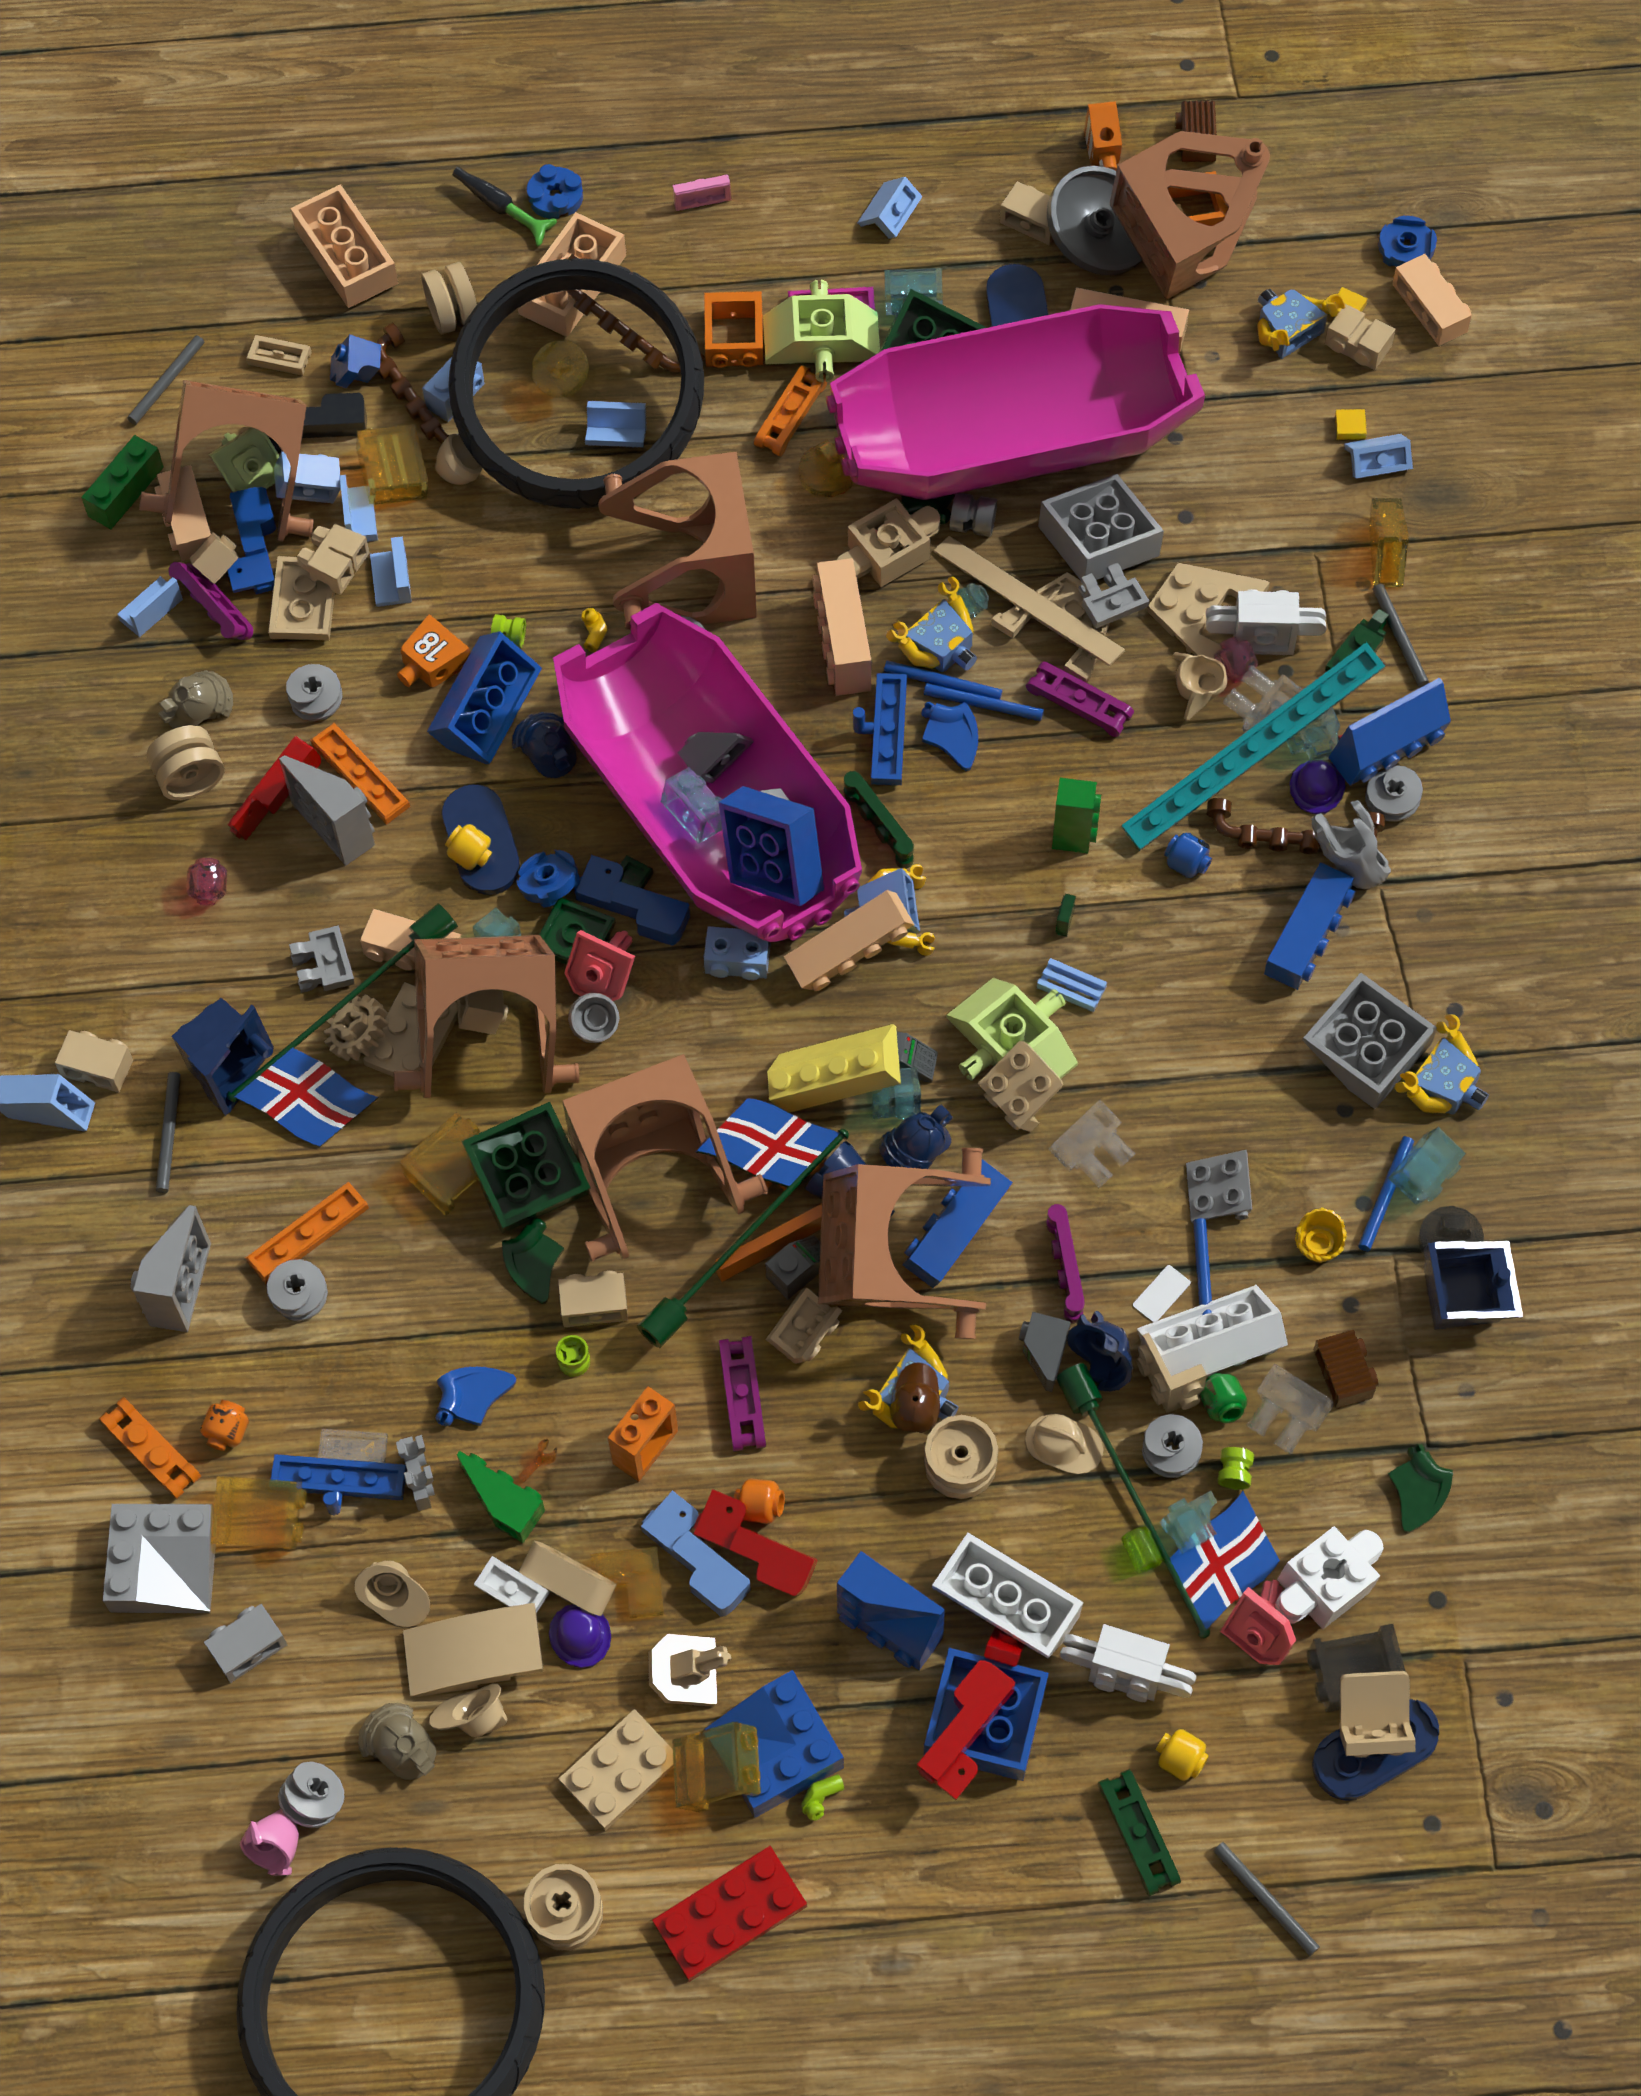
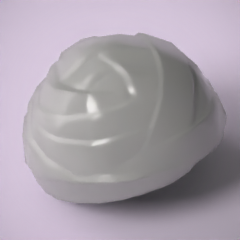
(593, 1017)

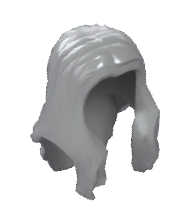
(1353, 849)

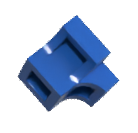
(355, 361)

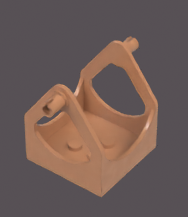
(1162, 233)
(214, 405)
(718, 524)
(461, 966)
(641, 1117)
(854, 1238)

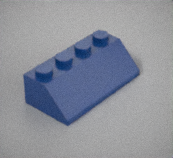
(485, 698)
(1392, 733)

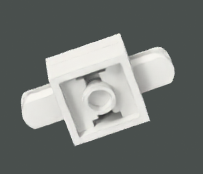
(1267, 620)
(1329, 1576)
(1128, 1664)

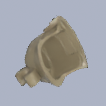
(196, 699)
(397, 1741)

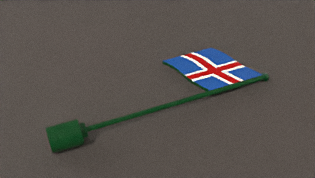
(307, 1093)
(761, 1142)
(1216, 1570)

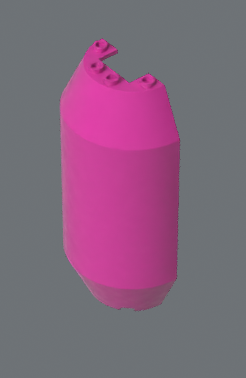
(1013, 401)
(631, 718)

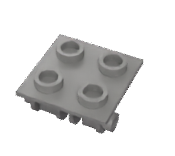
(1219, 1186)

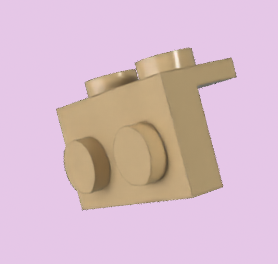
(803, 1327)

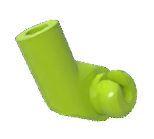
(816, 1794)

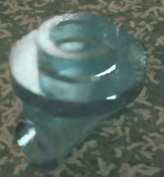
(975, 598)

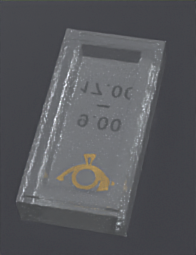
(353, 1445)

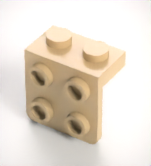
(1020, 1086)
(1170, 1391)
(1375, 1714)

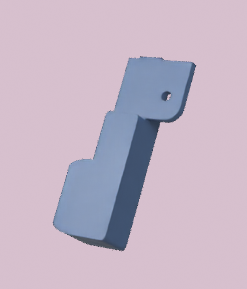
(713, 1578)

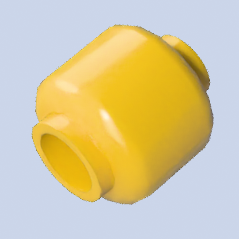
(468, 847)
(1182, 1754)

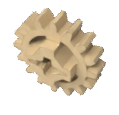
(356, 1028)

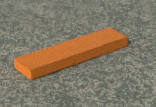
(360, 773)
(308, 1231)
(771, 1242)

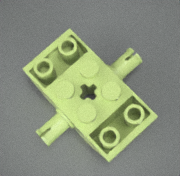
(820, 330)
(1001, 1017)

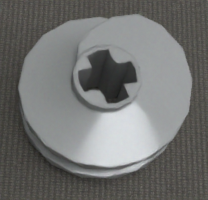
(314, 692)
(1394, 793)
(301, 1304)
(1163, 1459)
(311, 1795)

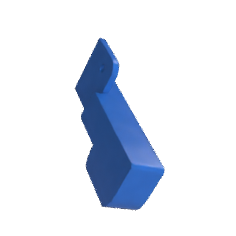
(253, 522)
(655, 914)

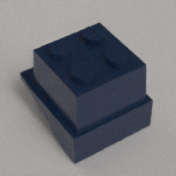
(223, 1049)
(1471, 1283)

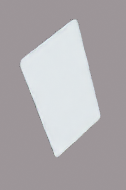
(1161, 1293)

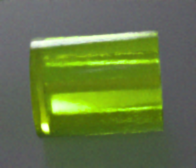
(1142, 1549)

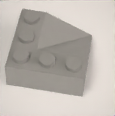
(1100, 527)
(330, 808)
(1369, 1039)
(173, 1273)
(160, 1558)

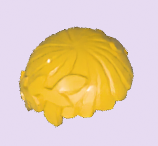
(1321, 1235)

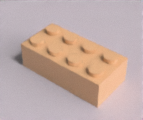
(586, 241)
(344, 246)
(842, 627)

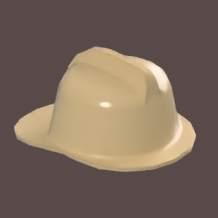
(1064, 1444)
(392, 1593)
(472, 1712)

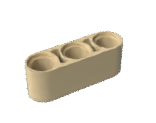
(567, 1578)

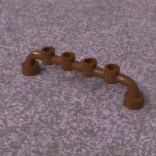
(629, 337)
(403, 388)
(1278, 837)

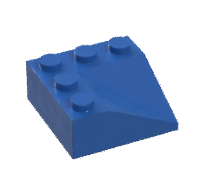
(771, 845)
(889, 1611)
(1009, 1736)
(791, 1741)

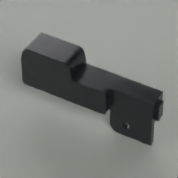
(336, 417)

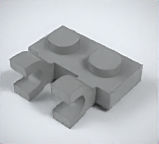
(1115, 602)
(331, 960)
(416, 1479)

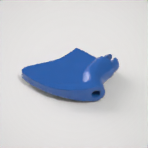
(952, 731)
(470, 1393)

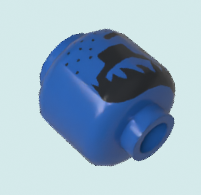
(1188, 855)

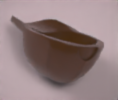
(918, 1382)

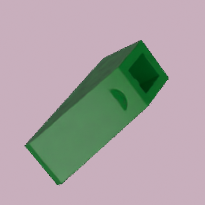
(507, 1504)

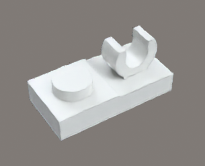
(509, 1585)

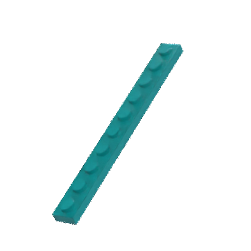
(1253, 746)

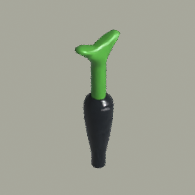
(502, 203)

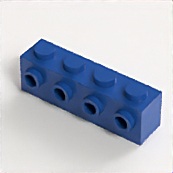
(1309, 926)
(954, 1227)

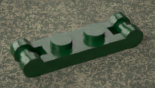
(885, 825)
(1139, 1832)

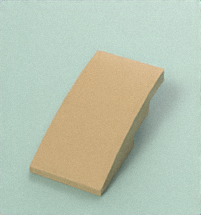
(472, 1650)

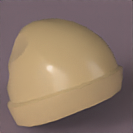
(455, 462)

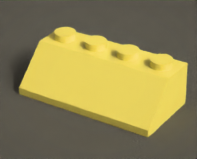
(835, 1069)

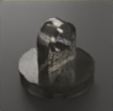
(1449, 1225)

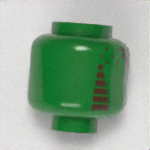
(1223, 1398)

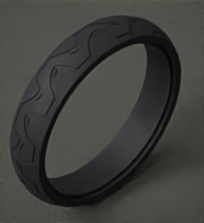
(552, 278)
(376, 1867)

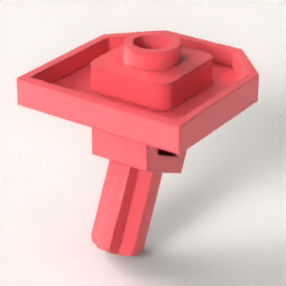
(599, 965)
(1259, 1626)

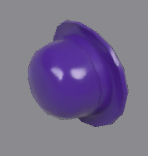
(1317, 786)
(579, 1636)

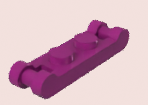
(219, 607)
(1080, 698)
(1064, 1250)
(742, 1393)

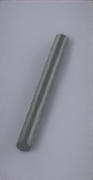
(165, 380)
(1400, 635)
(168, 1132)
(1266, 1899)

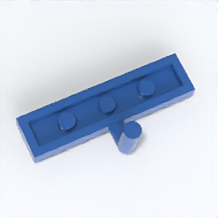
(887, 728)
(341, 1478)

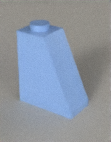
(45, 1100)

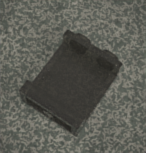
(1352, 1655)

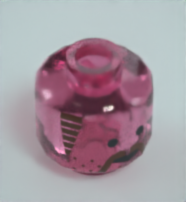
(1236, 657)
(206, 881)

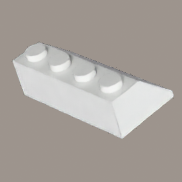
(1234, 1332)
(1008, 1595)

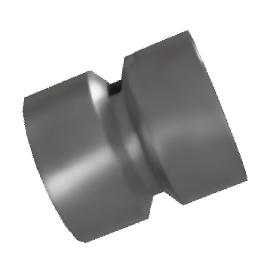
(973, 514)

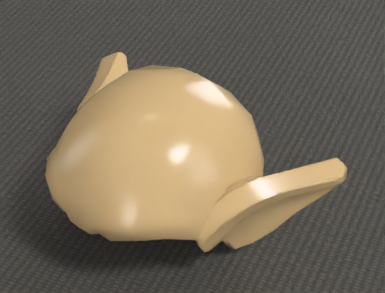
(1199, 680)

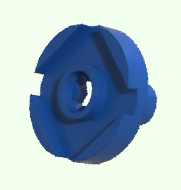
(550, 179)
(1403, 228)
(547, 891)

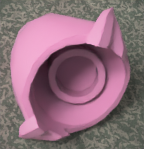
(271, 1843)

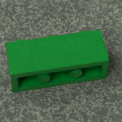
(122, 482)
(1076, 815)

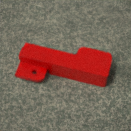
(271, 790)
(778, 1564)
(979, 1699)

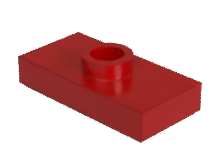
(1004, 1648)

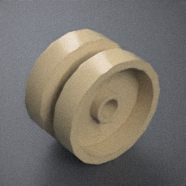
(448, 298)
(185, 762)
(944, 1454)
(560, 1886)

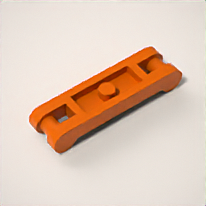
(790, 411)
(150, 1448)

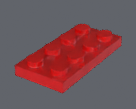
(729, 1913)

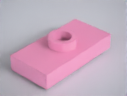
(701, 192)

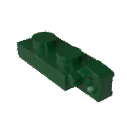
(1364, 632)

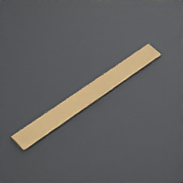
(1029, 601)

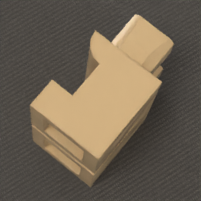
(337, 556)

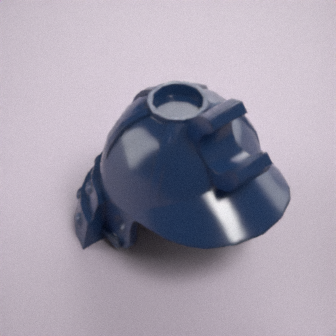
(546, 744)
(917, 1140)
(1105, 1349)

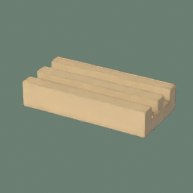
(277, 359)

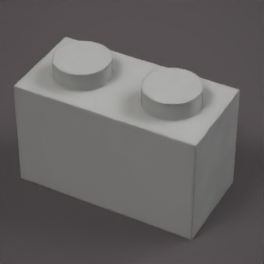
(245, 1642)

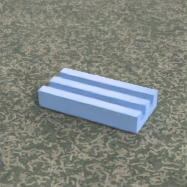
(1076, 975)

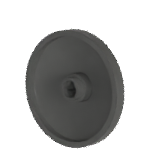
(1086, 224)

